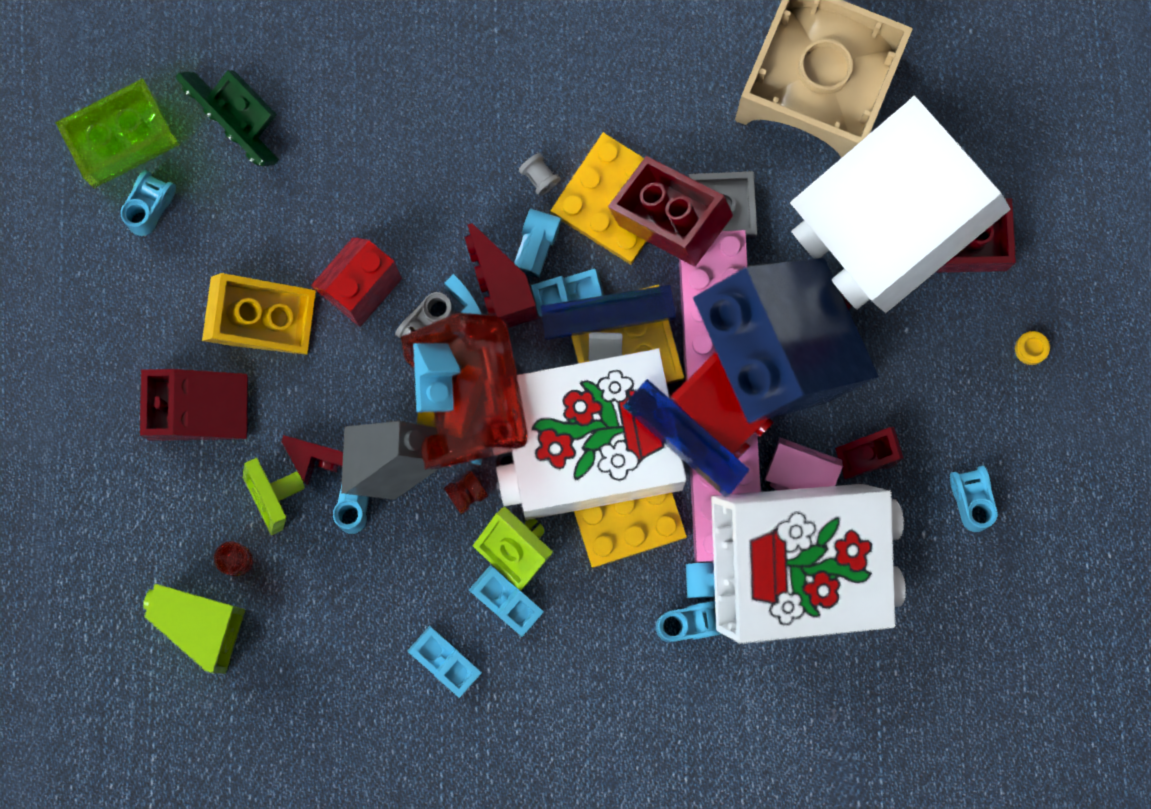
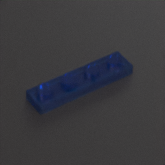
(608, 312)
(686, 438)

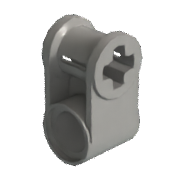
(422, 317)

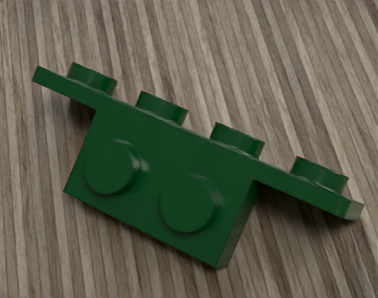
(236, 109)

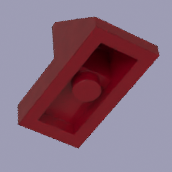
(870, 453)
(306, 454)

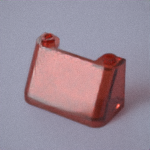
(486, 392)

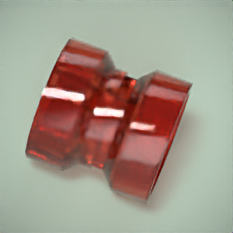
(460, 497)
(228, 555)

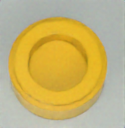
(1032, 348)

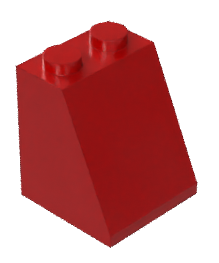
(358, 279)
(714, 406)

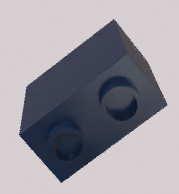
(784, 337)

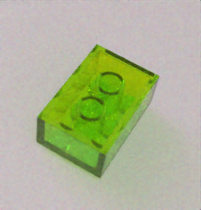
(117, 133)

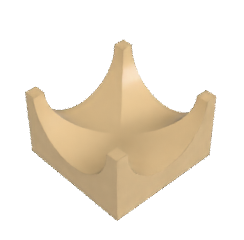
(824, 70)

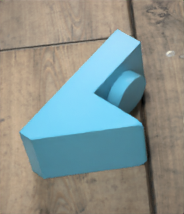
(433, 376)

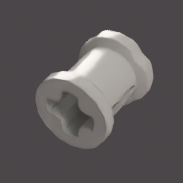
(539, 174)

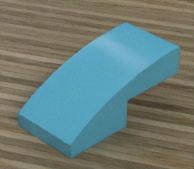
(567, 289)
(460, 292)
(506, 600)
(444, 661)

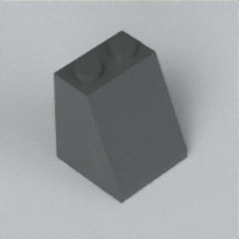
(384, 459)

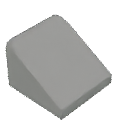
(604, 345)

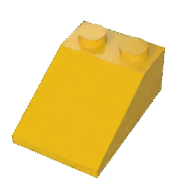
(258, 314)

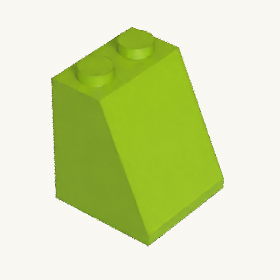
(196, 625)

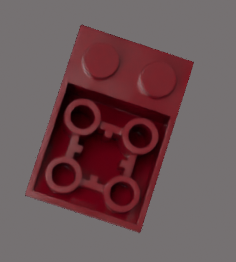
(505, 282)
(193, 405)

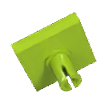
(268, 494)
(513, 547)

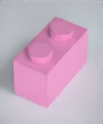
(801, 467)

